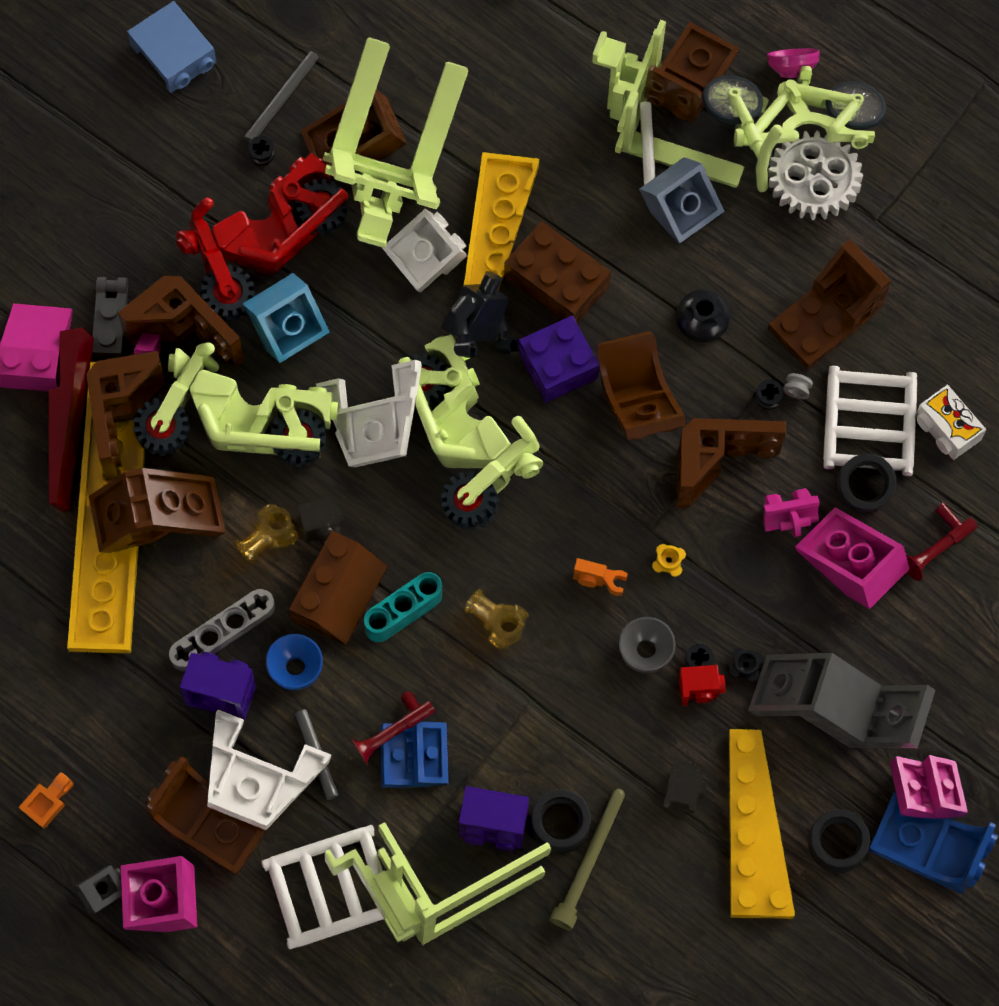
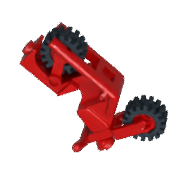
(263, 243)

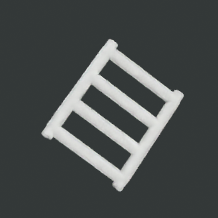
(907, 409)
(304, 856)

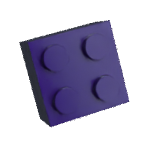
(558, 359)
(218, 685)
(493, 818)

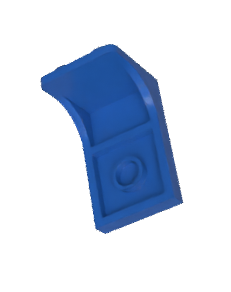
(934, 847)

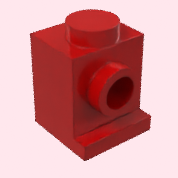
(700, 683)

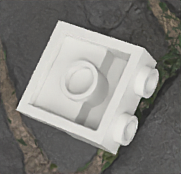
(425, 249)

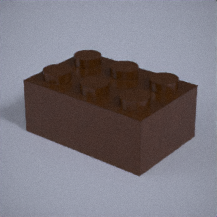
(556, 273)

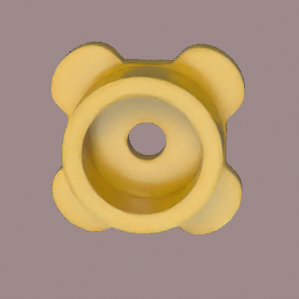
(668, 551)

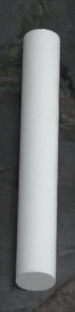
(647, 141)

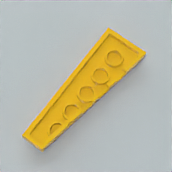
(498, 212)
(756, 851)

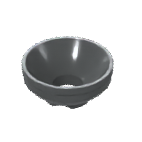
(651, 631)

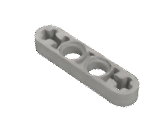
(218, 625)

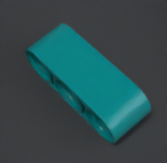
(409, 594)

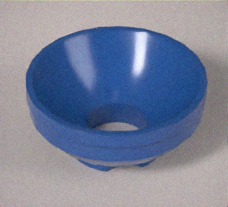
(290, 648)

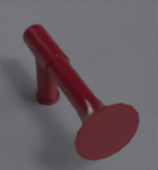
(958, 532)
(416, 715)

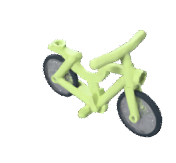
(740, 102)

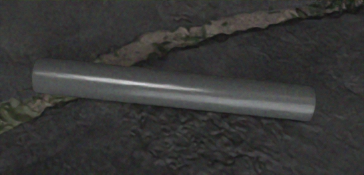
(311, 740)

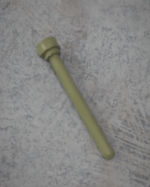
(565, 914)

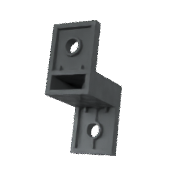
(842, 700)

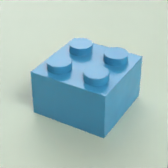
(286, 317)

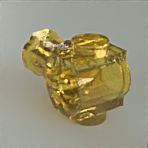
(265, 536)
(495, 616)

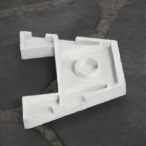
(377, 428)
(250, 786)

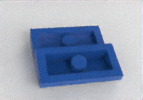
(415, 757)

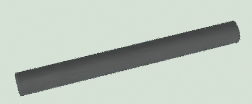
(281, 97)

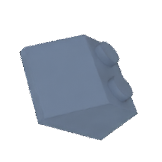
(682, 199)

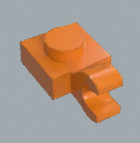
(593, 574)
(44, 803)

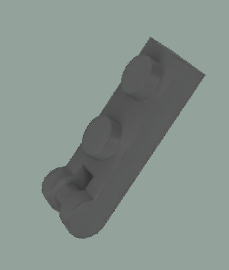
(107, 326)

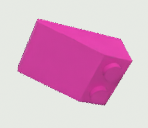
(32, 347)
(854, 557)

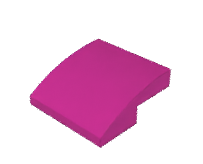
(928, 787)

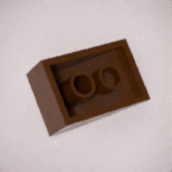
(378, 139)

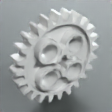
(815, 176)

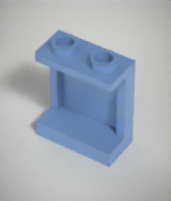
(173, 46)

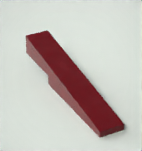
(66, 414)

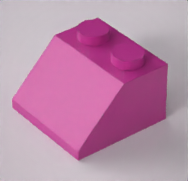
(159, 895)

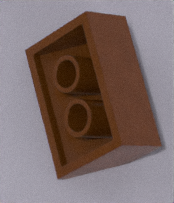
(338, 589)

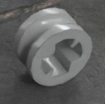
(797, 386)

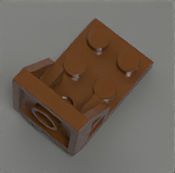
(840, 303)
(166, 304)
(125, 381)
(706, 441)
(150, 504)

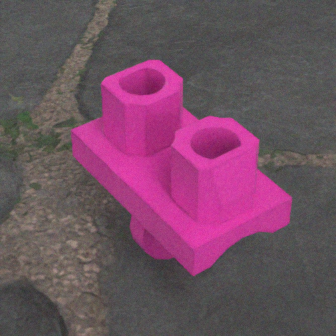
(790, 514)

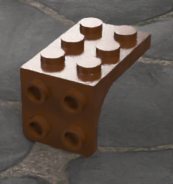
(687, 70)
(637, 387)
(182, 812)

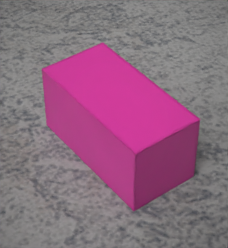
(148, 343)

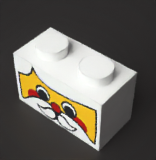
(950, 422)

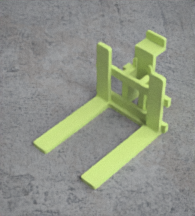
(627, 92)
(377, 212)
(411, 917)

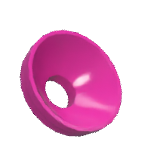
(790, 61)

